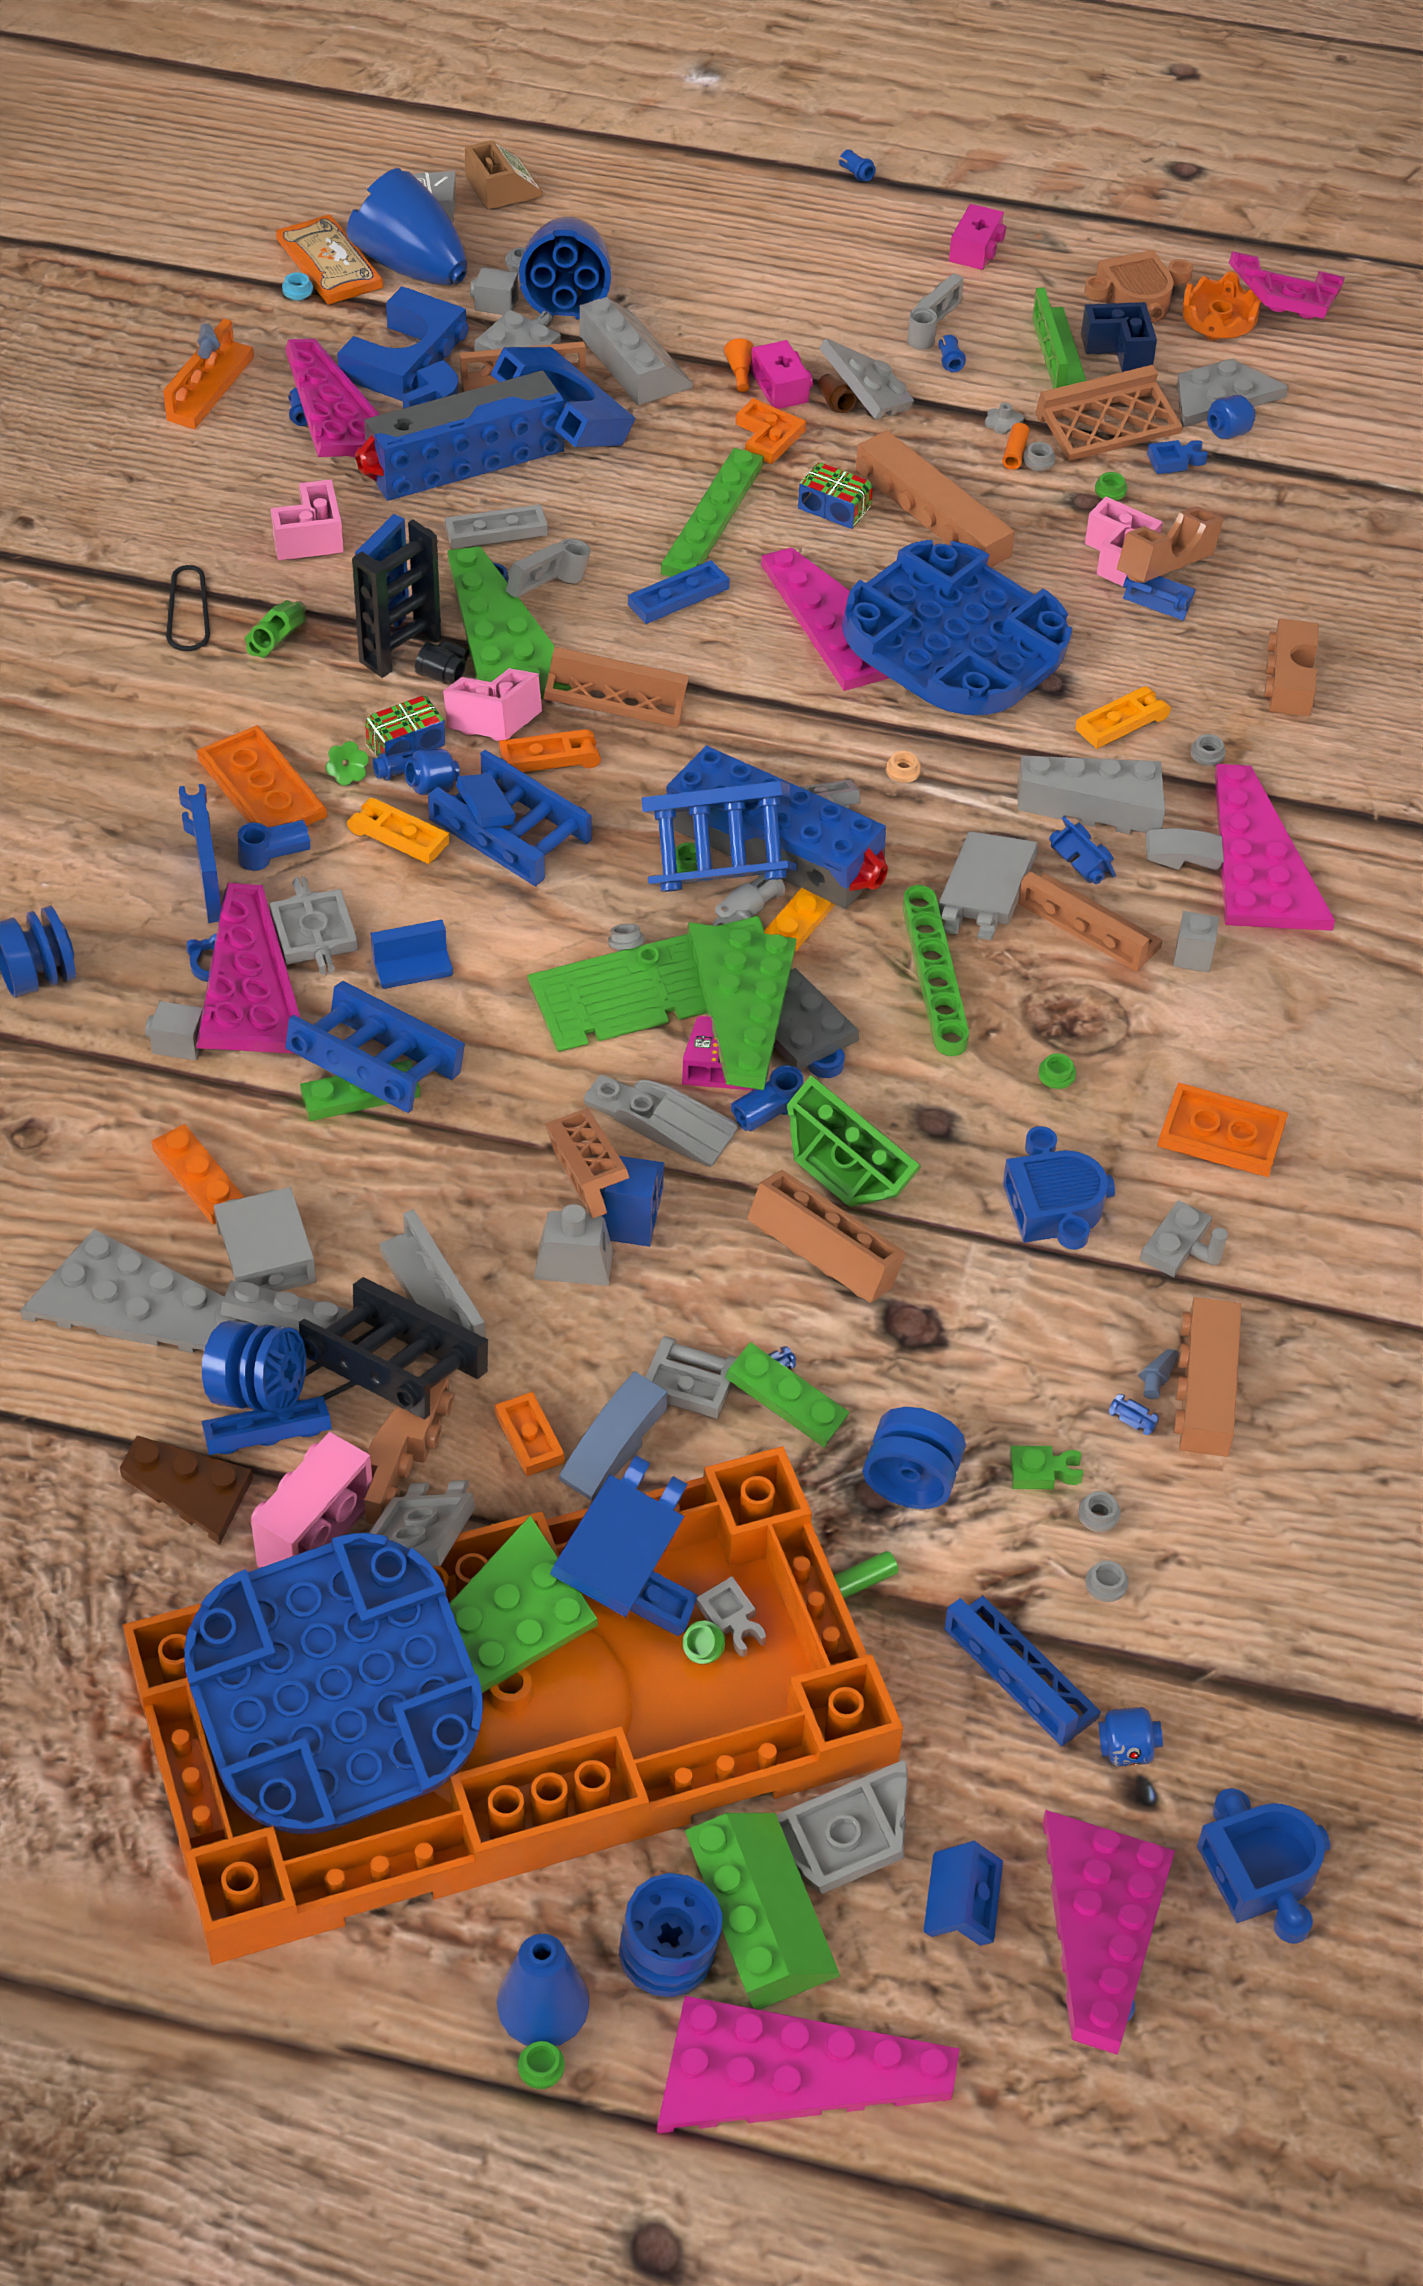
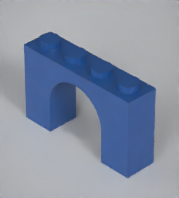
(394, 370)
(589, 414)

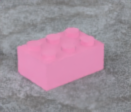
(313, 1502)

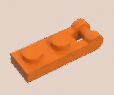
(551, 751)

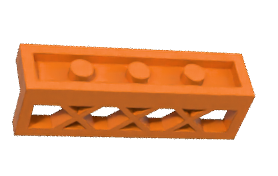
(205, 381)

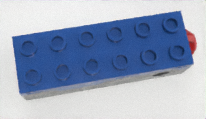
(462, 435)
(833, 846)

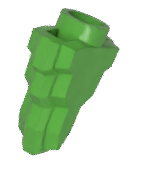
(275, 628)

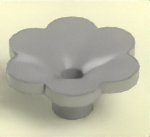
(1003, 418)

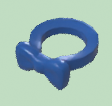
(194, 950)

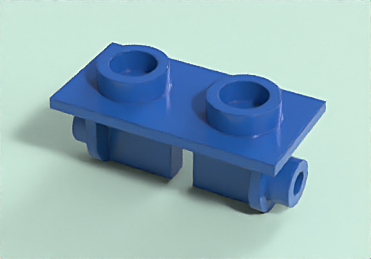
(1160, 595)
(1076, 841)

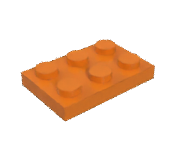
(1223, 1129)

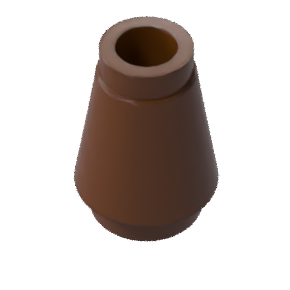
(837, 394)

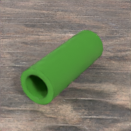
(866, 1574)

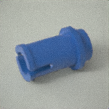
(862, 168)
(952, 357)
(296, 411)
(391, 765)

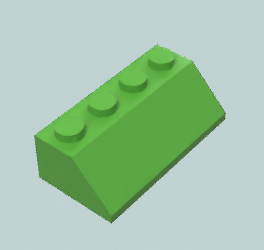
(762, 1906)

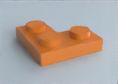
(772, 428)

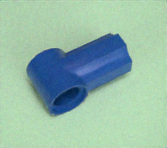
(260, 844)
(763, 1105)

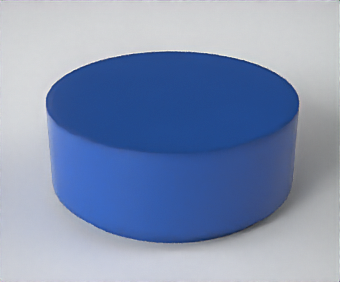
(828, 1066)

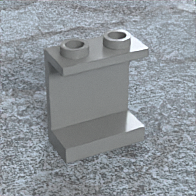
(266, 1240)

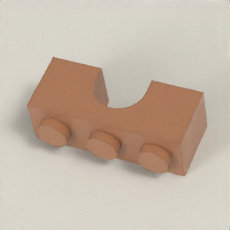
(1291, 667)

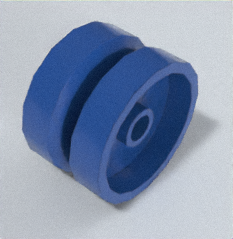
(914, 1458)

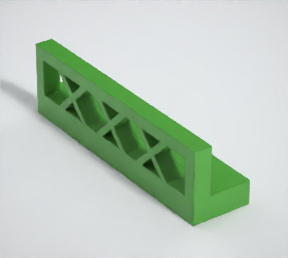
(1056, 342)

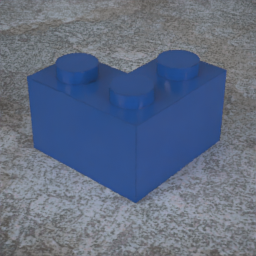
(634, 1202)

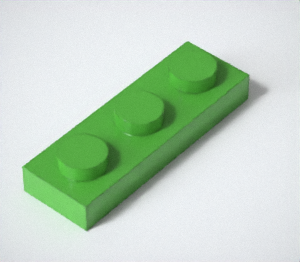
(337, 1096)
(787, 1394)

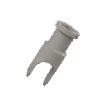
(748, 900)

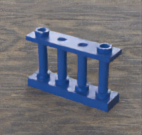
(699, 805)
(505, 844)
(386, 1025)

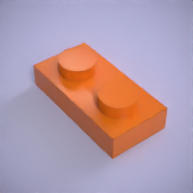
(529, 1434)

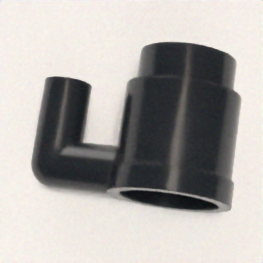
(441, 662)

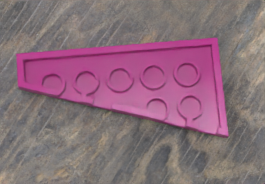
(329, 400)
(819, 608)
(1261, 867)
(248, 980)
(1105, 1914)
(780, 2066)

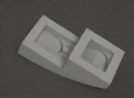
(1175, 846)

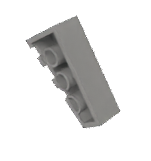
(1093, 791)

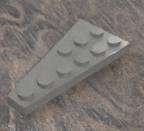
(127, 1297)

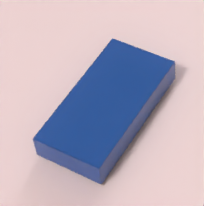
(485, 800)

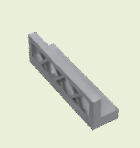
(427, 1276)

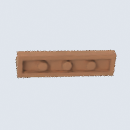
(482, 378)
(617, 681)
(1088, 920)
(576, 1159)

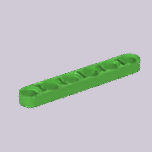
(939, 968)

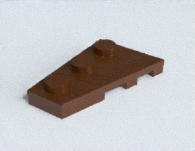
(192, 1484)

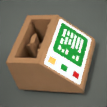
(498, 175)

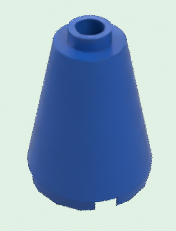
(542, 1994)

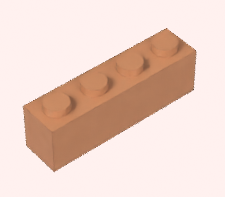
(826, 1236)
(1209, 1376)

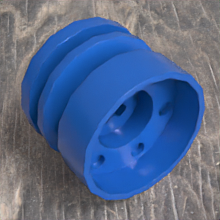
(35, 951)
(254, 1366)
(678, 1914)

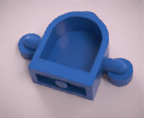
(1055, 1191)
(1264, 1860)

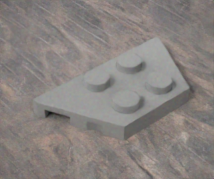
(1226, 378)
(869, 380)
(849, 1829)

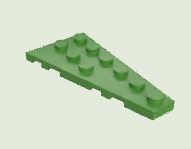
(495, 623)
(744, 993)
(517, 1609)

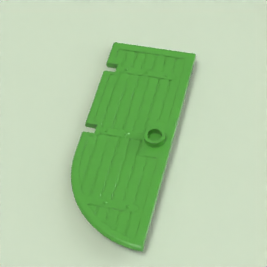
(623, 990)

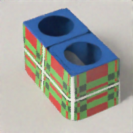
(845, 497)
(405, 727)

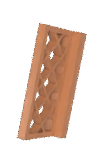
(1099, 395)

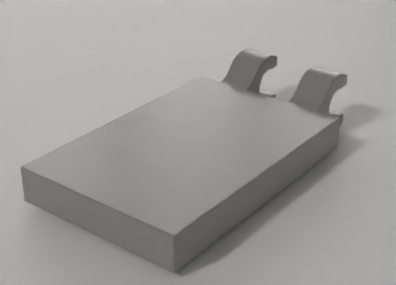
(986, 882)
(427, 1521)

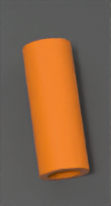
(1015, 446)

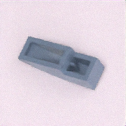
(614, 1435)

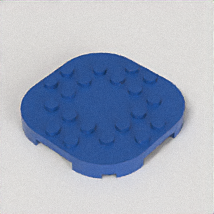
(956, 629)
(333, 1684)

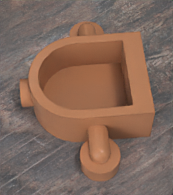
(1138, 279)

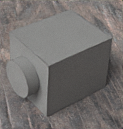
(495, 291)
(1196, 941)
(174, 1030)

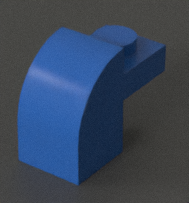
(433, 383)

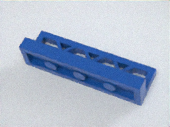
(1015, 1674)

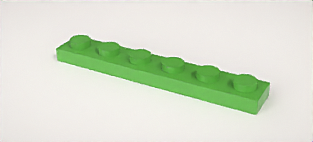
(713, 512)

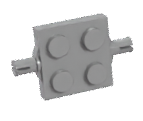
(518, 331)
(313, 926)

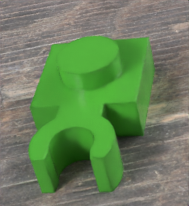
(1037, 1467)

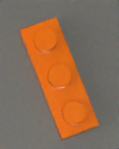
(195, 1169)

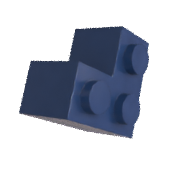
(1120, 330)

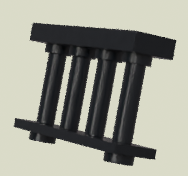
(373, 596)
(408, 1322)

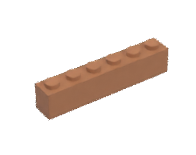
(932, 497)

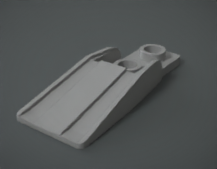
(664, 1117)

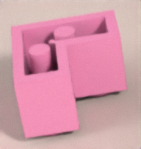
(310, 527)
(1107, 533)
(493, 707)

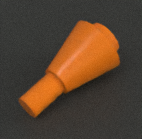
(739, 357)

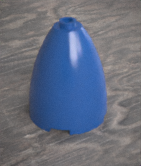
(408, 231)
(573, 257)

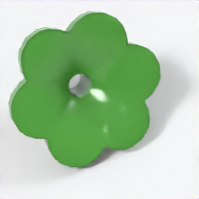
(354, 766)

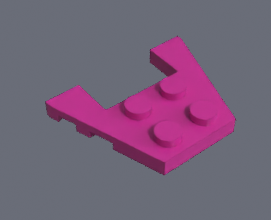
(1286, 292)

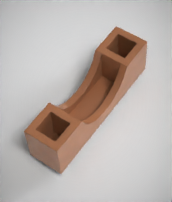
(1152, 554)

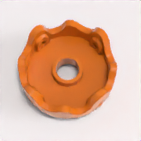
(1220, 307)

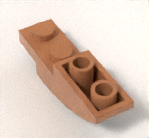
(399, 1443)

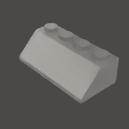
(630, 352)

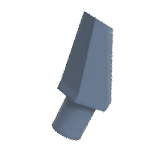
(207, 341)
(1158, 1373)

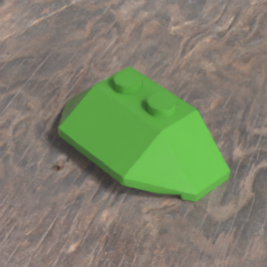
(845, 1148)

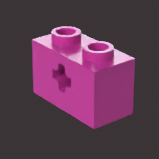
(977, 236)
(781, 374)

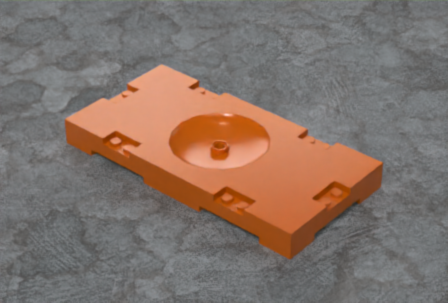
(587, 1753)

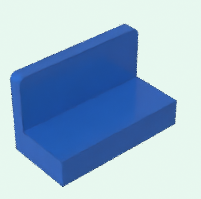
(411, 954)
(964, 1892)

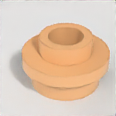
(903, 767)

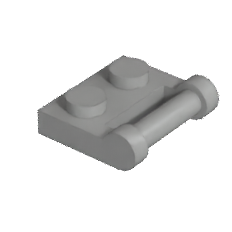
(690, 1386)

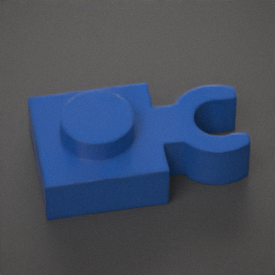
(1172, 457)

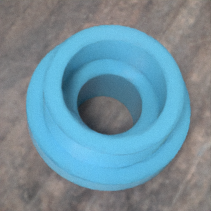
(297, 286)

